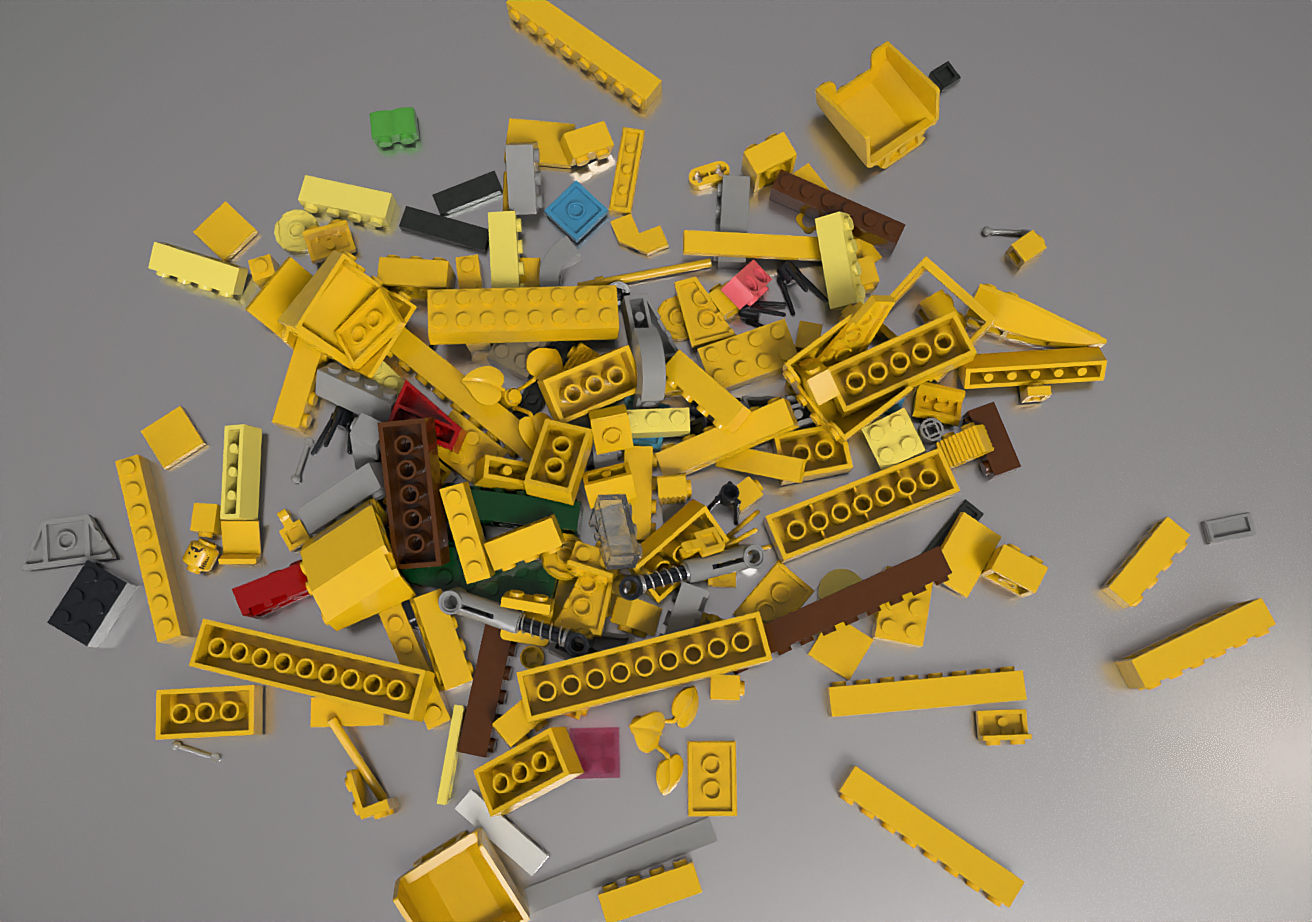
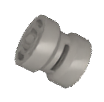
(929, 435)

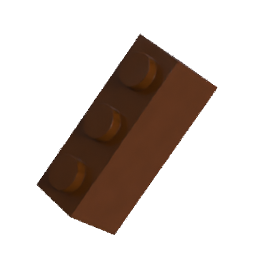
(1003, 458)

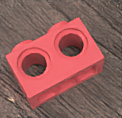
(747, 285)

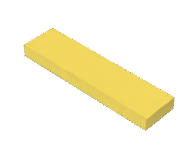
(451, 755)

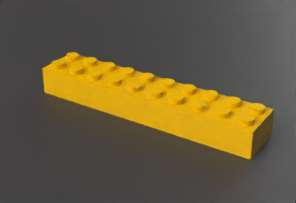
(643, 667)
(313, 670)

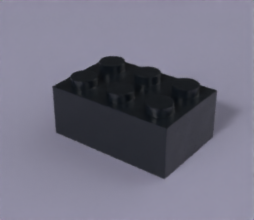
(92, 604)

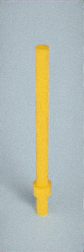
(650, 273)

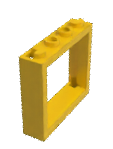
(927, 265)

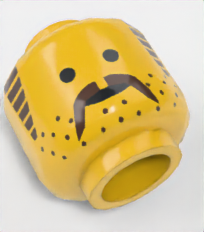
(200, 555)

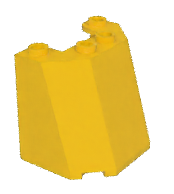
(883, 108)
(330, 300)
(827, 413)
(354, 568)
(460, 884)

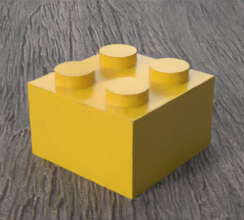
(766, 160)
(1015, 570)

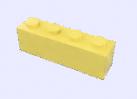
(347, 201)
(505, 249)
(839, 260)
(198, 268)
(659, 422)
(241, 473)

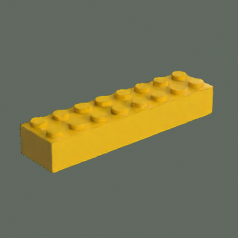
(522, 314)
(860, 505)

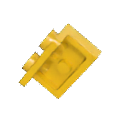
(328, 238)
(938, 402)
(1002, 725)

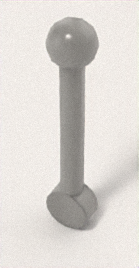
(987, 230)
(308, 443)
(214, 758)

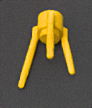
(734, 542)

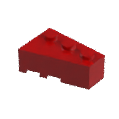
(414, 404)
(271, 591)

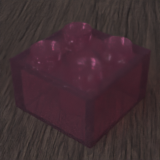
(597, 751)

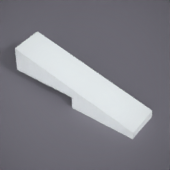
(502, 833)

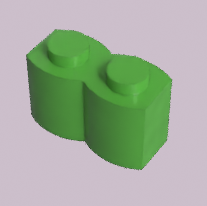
(394, 126)

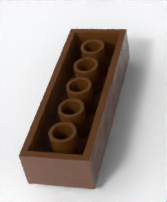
(413, 493)

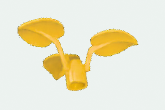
(486, 383)
(648, 731)

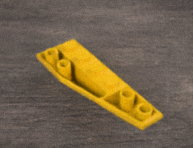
(1029, 323)

